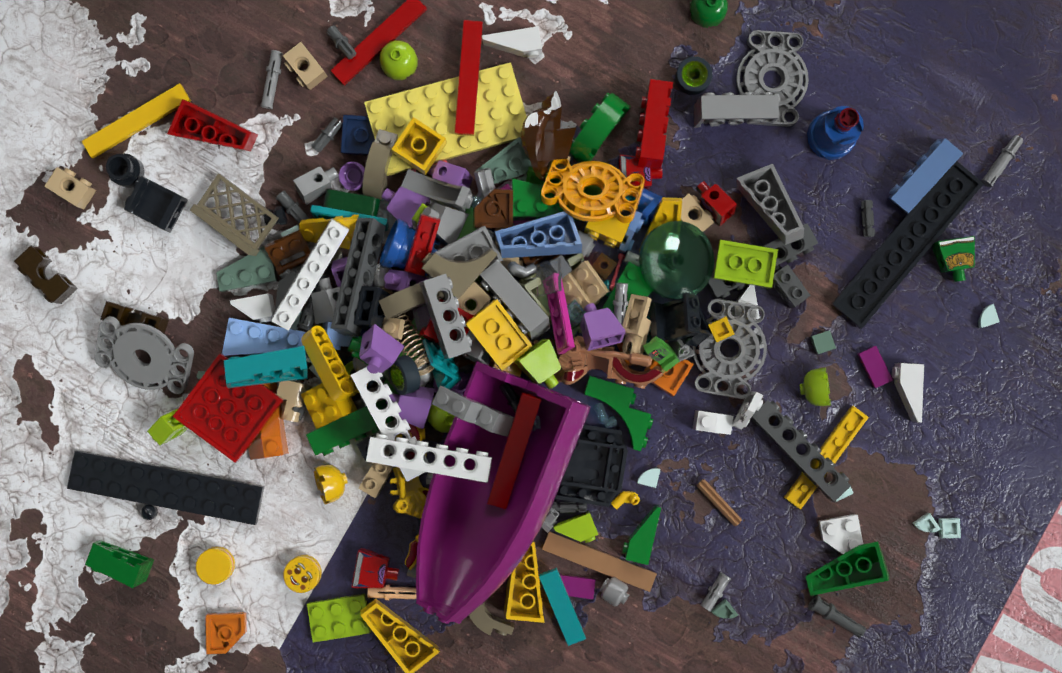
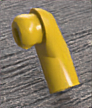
(625, 497)

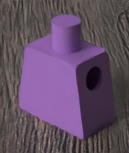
(450, 174)
(404, 203)
(399, 280)
(600, 328)
(379, 349)
(414, 405)

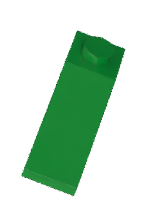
(641, 540)

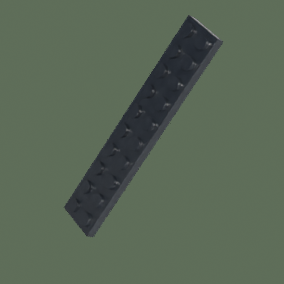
(906, 245)
(165, 487)

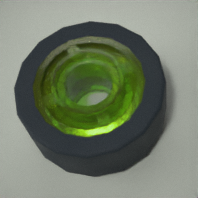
(693, 65)
(404, 375)

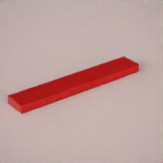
(373, 44)
(468, 78)
(514, 450)

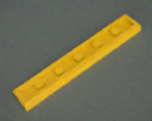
(135, 121)
(832, 448)

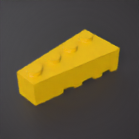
(523, 590)
(401, 639)

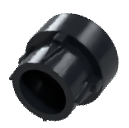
(116, 165)

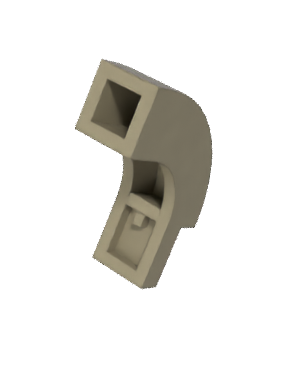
(377, 164)
(404, 301)
(486, 621)

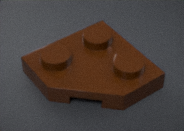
(495, 210)

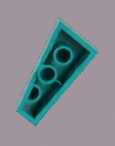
(266, 367)

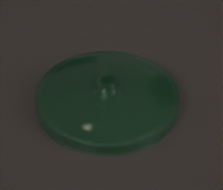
(691, 256)

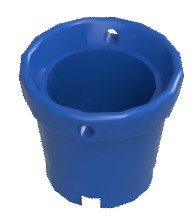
(827, 140)
(398, 246)

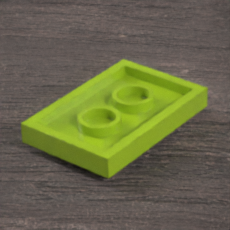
(745, 264)
(337, 618)

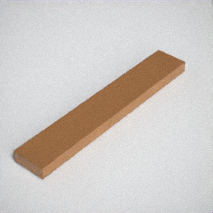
(599, 561)

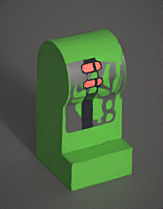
(662, 353)

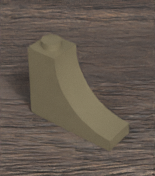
(460, 272)

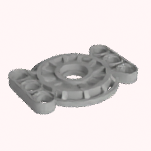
(781, 61)
(125, 363)
(731, 368)

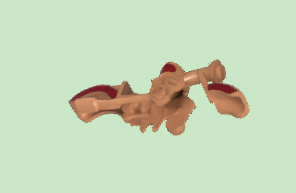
(579, 361)

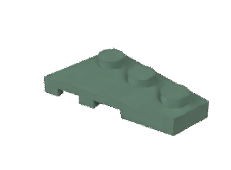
(508, 162)
(247, 272)

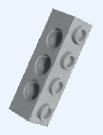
(436, 309)

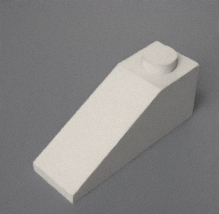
(520, 42)
(909, 384)

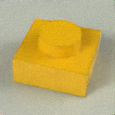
(721, 329)

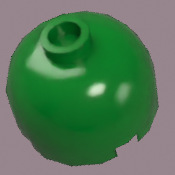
(708, 12)

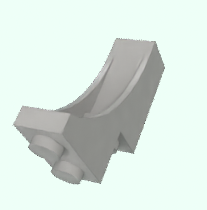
(439, 192)
(473, 411)

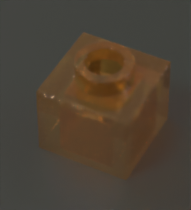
(604, 273)

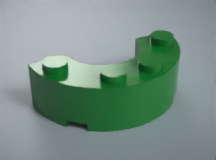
(598, 127)

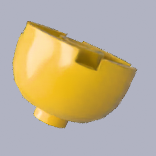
(330, 482)

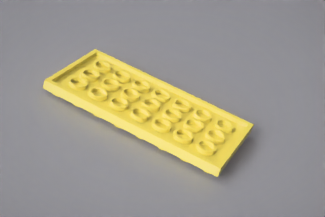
(497, 117)

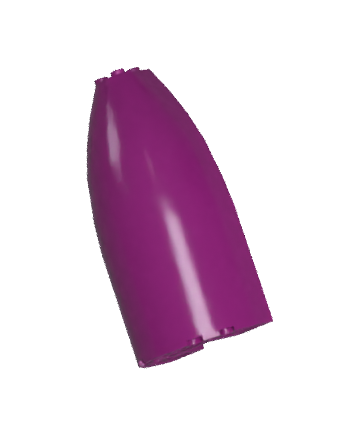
(473, 546)

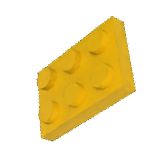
(498, 334)

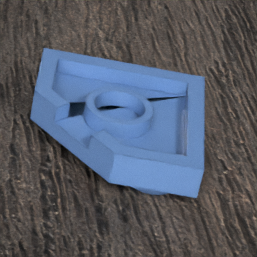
(633, 227)

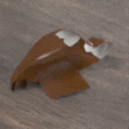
(544, 138)

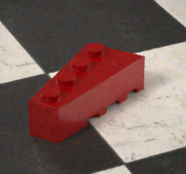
(654, 124)
(205, 126)

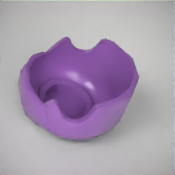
(352, 176)

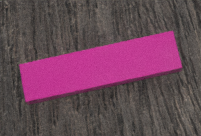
(560, 321)

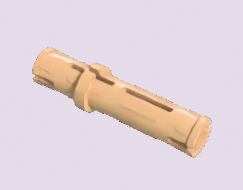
(374, 592)

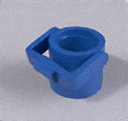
(648, 205)

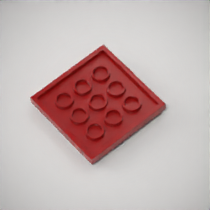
(224, 415)

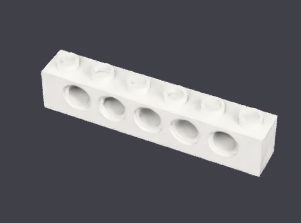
(309, 274)
(361, 379)
(377, 454)

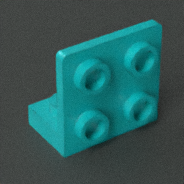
(444, 370)

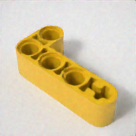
(328, 364)

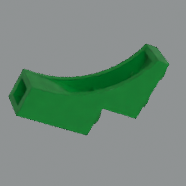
(620, 398)

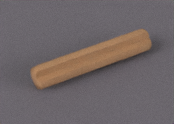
(719, 502)

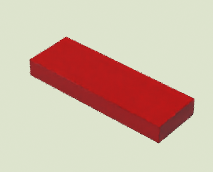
(422, 243)

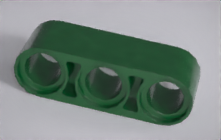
(351, 202)

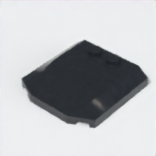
(595, 467)

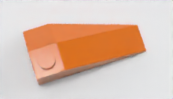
(272, 438)

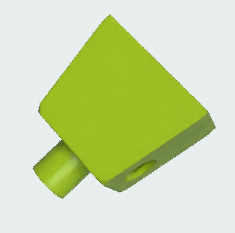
(540, 363)

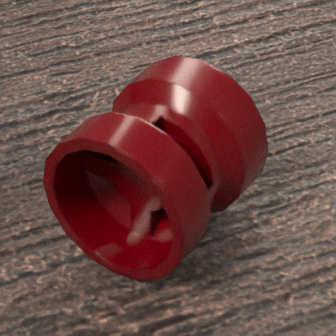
(851, 118)

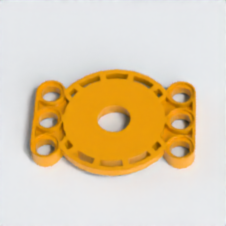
(580, 175)

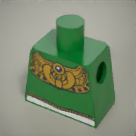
(955, 256)

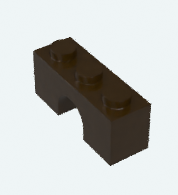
(33, 264)
(130, 315)

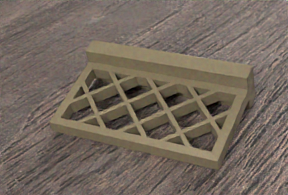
(229, 230)

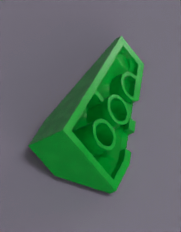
(853, 569)

